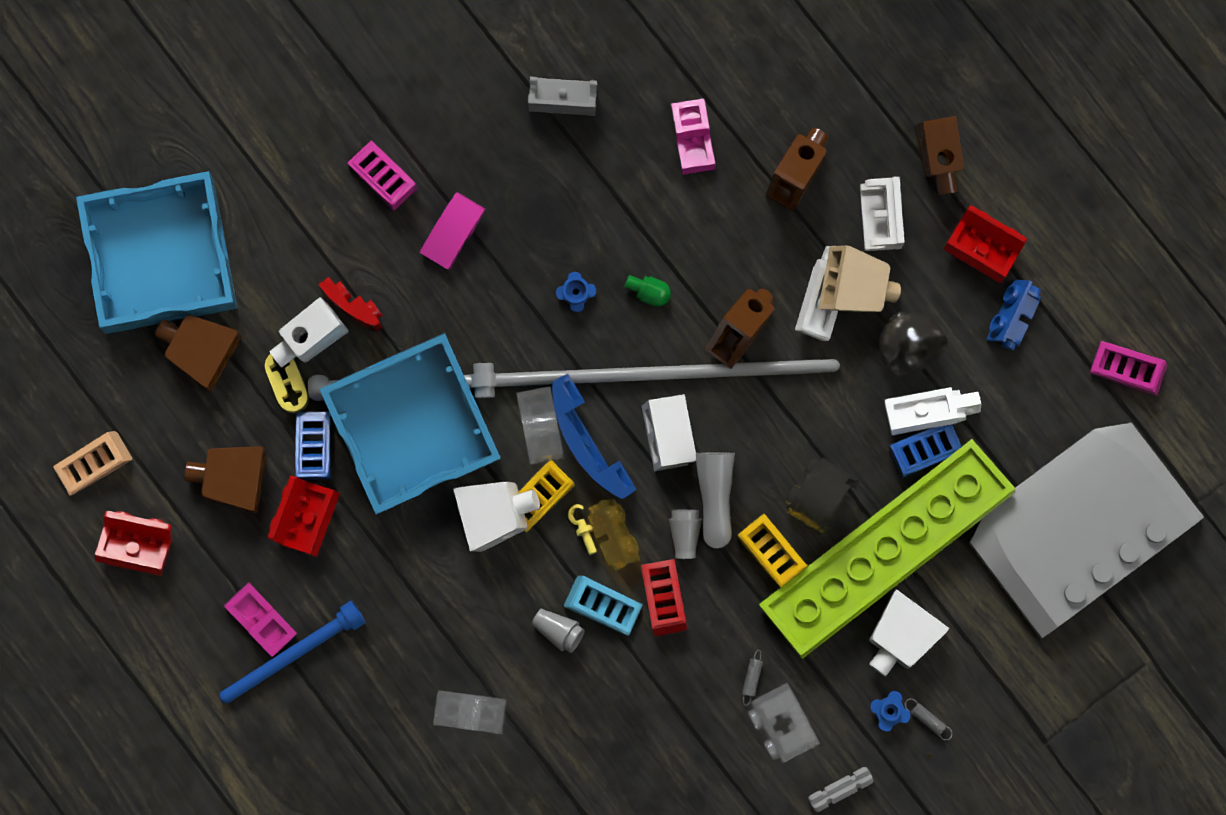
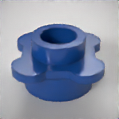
(575, 282)
(892, 701)

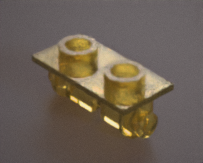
(609, 519)

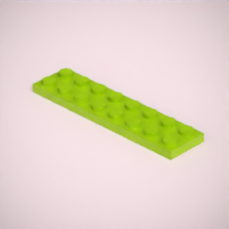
(887, 548)

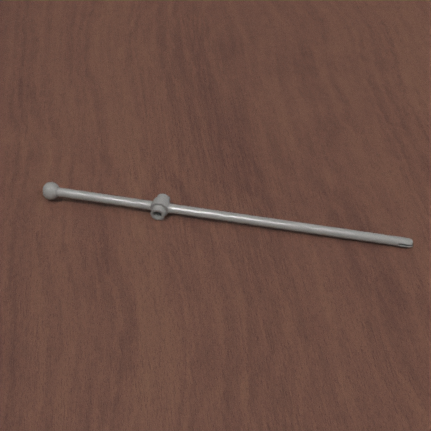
(485, 380)

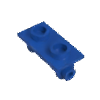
(1019, 300)

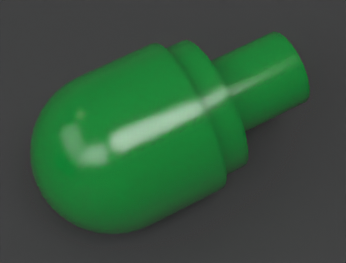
(649, 290)

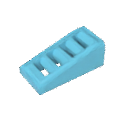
(575, 595)

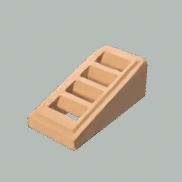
(116, 447)

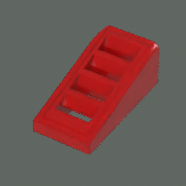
(670, 625)

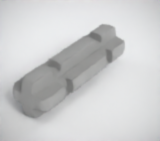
(840, 789)

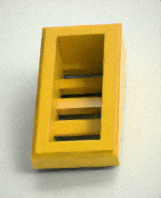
(566, 485)
(745, 538)

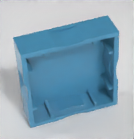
(157, 252)
(410, 423)

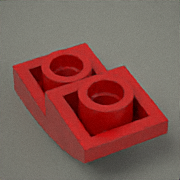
(359, 311)

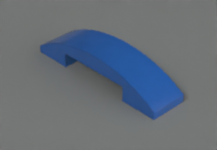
(565, 400)

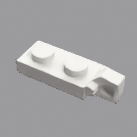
(812, 320)
(930, 409)

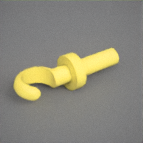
(584, 530)

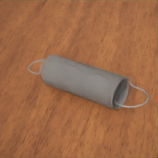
(752, 678)
(928, 719)

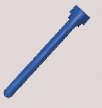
(347, 618)

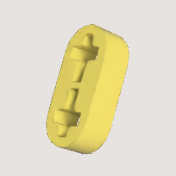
(279, 384)

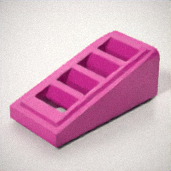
(401, 193)
(1157, 376)

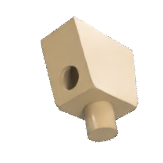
(856, 282)

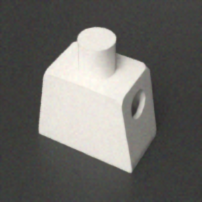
(322, 328)
(493, 512)
(903, 634)

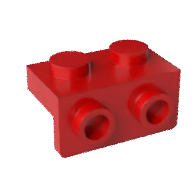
(985, 244)
(303, 516)
(134, 542)

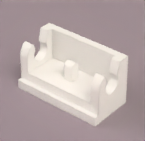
(882, 214)
(669, 432)

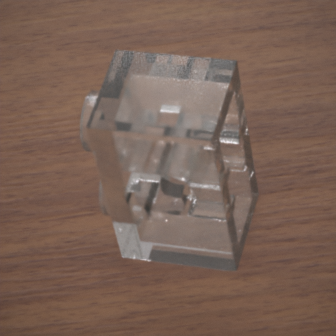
(540, 425)
(470, 712)
(800, 733)

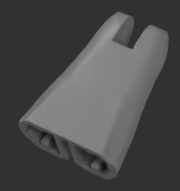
(715, 483)

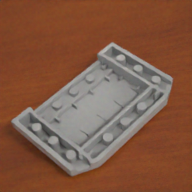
(1082, 525)

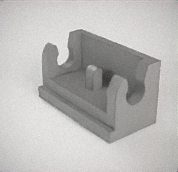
(562, 96)

